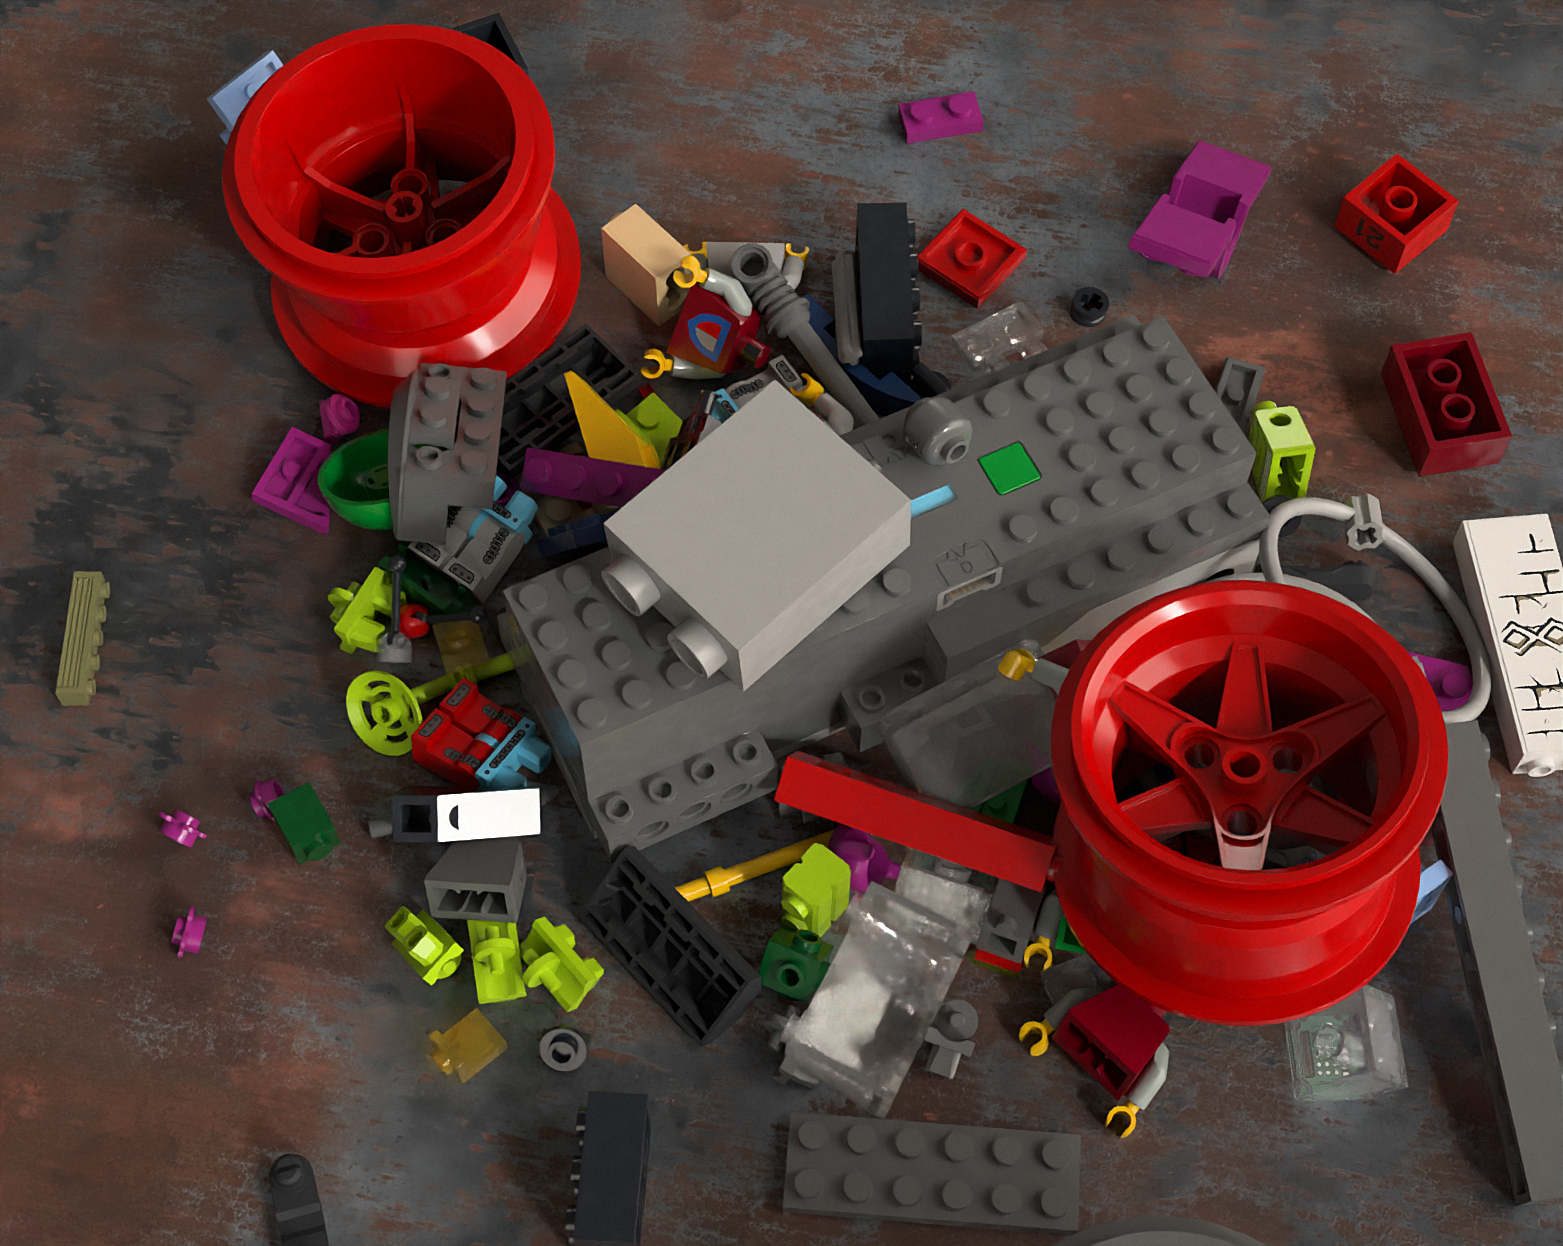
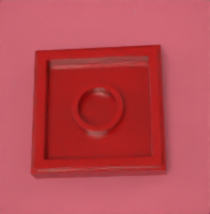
(970, 258)

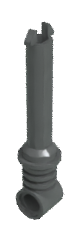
(789, 319)

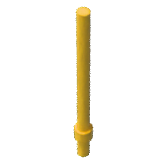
(718, 880)

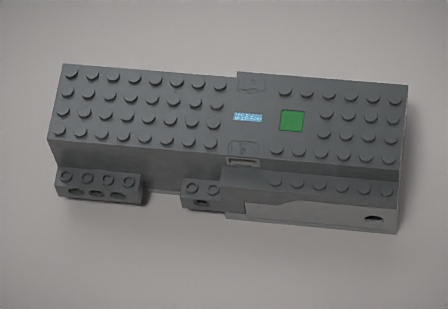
(1079, 497)

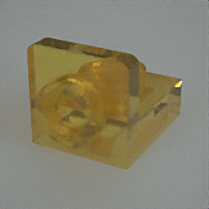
(460, 645)
(466, 1046)

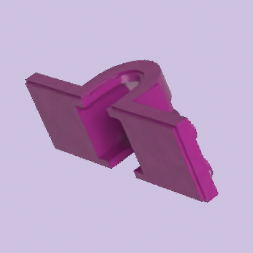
(1202, 212)

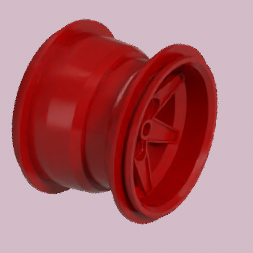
(453, 276)
(1248, 687)

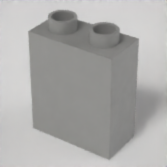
(755, 537)

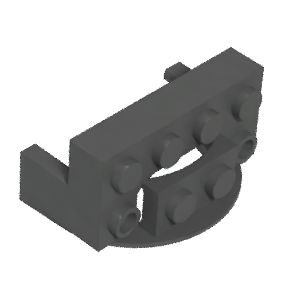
(431, 479)

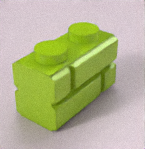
(815, 890)

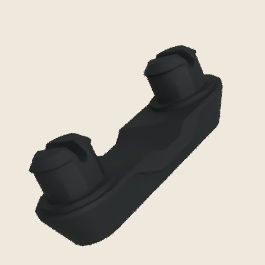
(1351, 579)
(297, 1202)

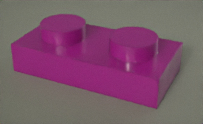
(940, 117)

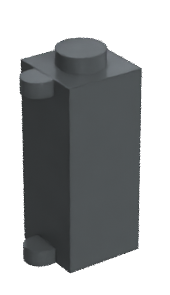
(1010, 920)

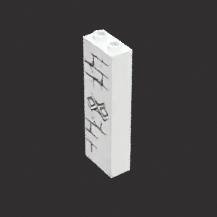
(1517, 605)

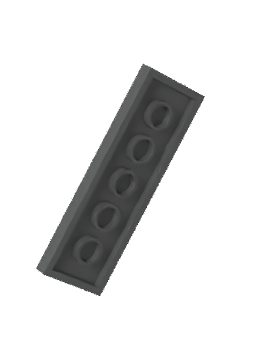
(933, 1173)

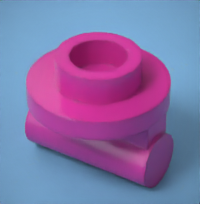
(338, 417)

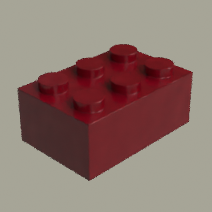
(1445, 404)

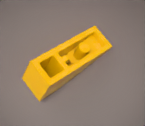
(605, 431)

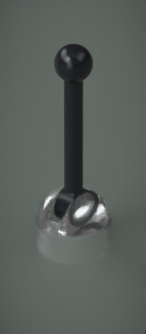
(395, 645)

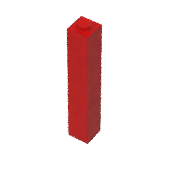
(918, 821)

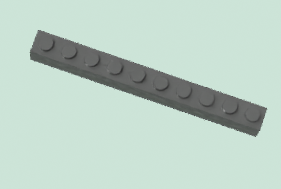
(1501, 969)

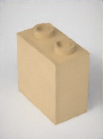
(642, 263)

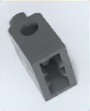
(478, 880)

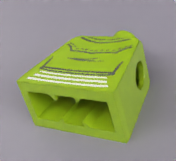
(1281, 436)

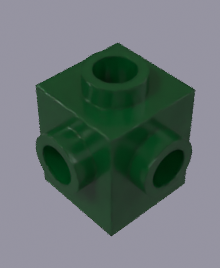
(795, 963)

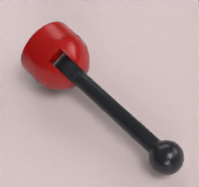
(419, 624)

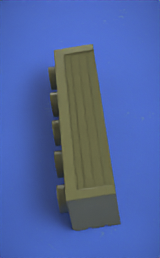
(82, 638)

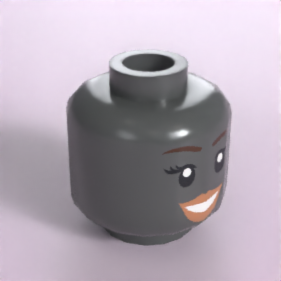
(937, 431)

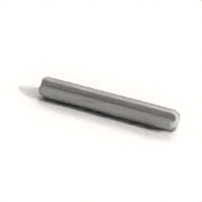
(847, 309)

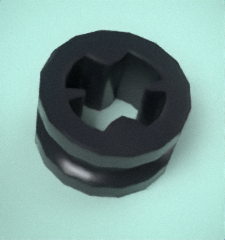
(1084, 297)

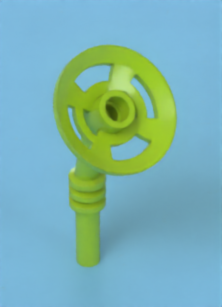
(398, 703)

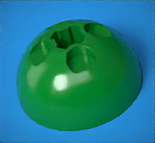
(357, 481)

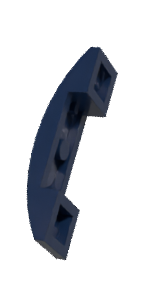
(882, 395)

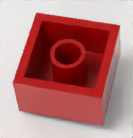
(1396, 213)

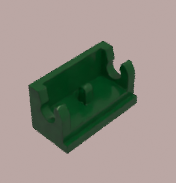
(428, 586)

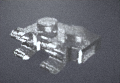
(999, 336)

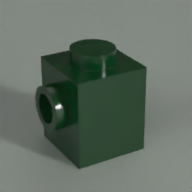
(304, 824)

